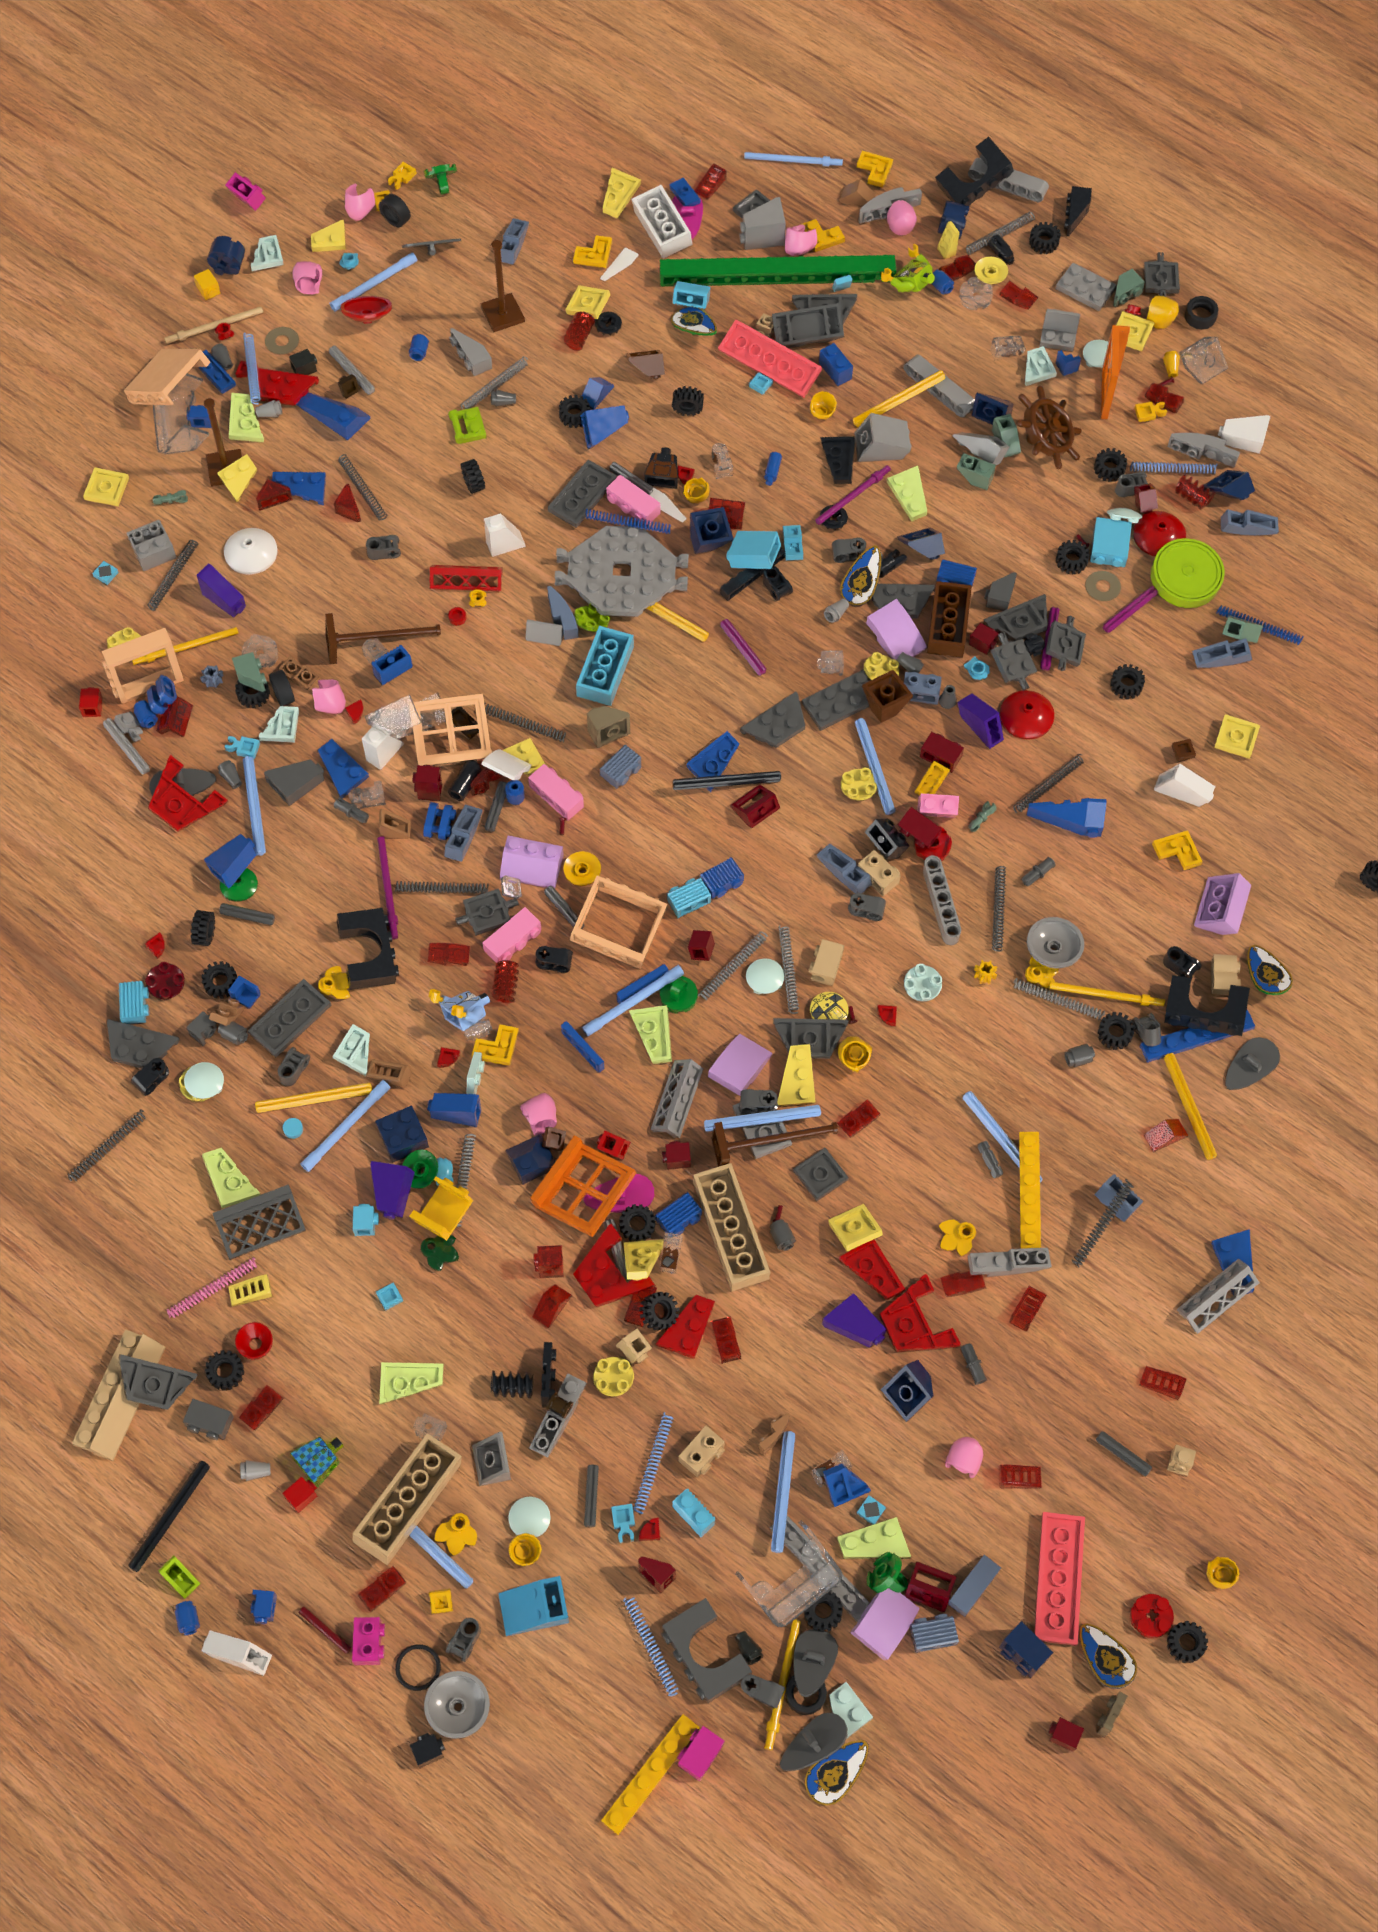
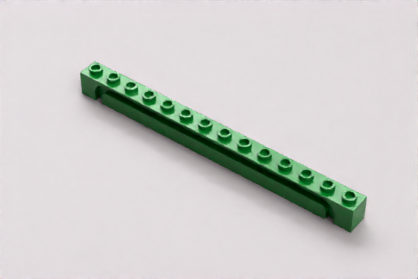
(774, 270)

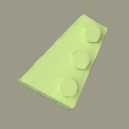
(243, 421)
(909, 492)
(654, 1031)
(227, 1180)
(406, 1379)
(874, 1541)

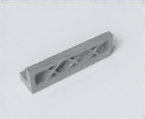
(680, 1097)
(1216, 1292)

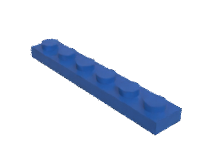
(1187, 1040)

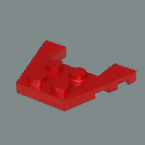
(175, 804)
(600, 1275)
(908, 1326)

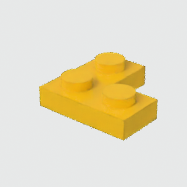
(878, 165)
(825, 238)
(595, 256)
(1180, 845)
(500, 1050)

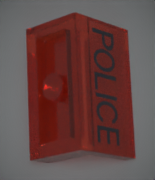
(175, 717)

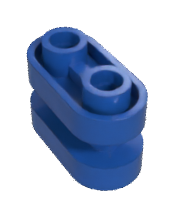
(161, 695)
(447, 815)

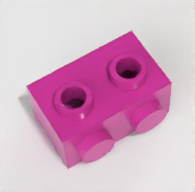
(245, 191)
(367, 1641)
(700, 1753)

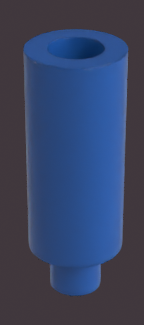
(772, 468)

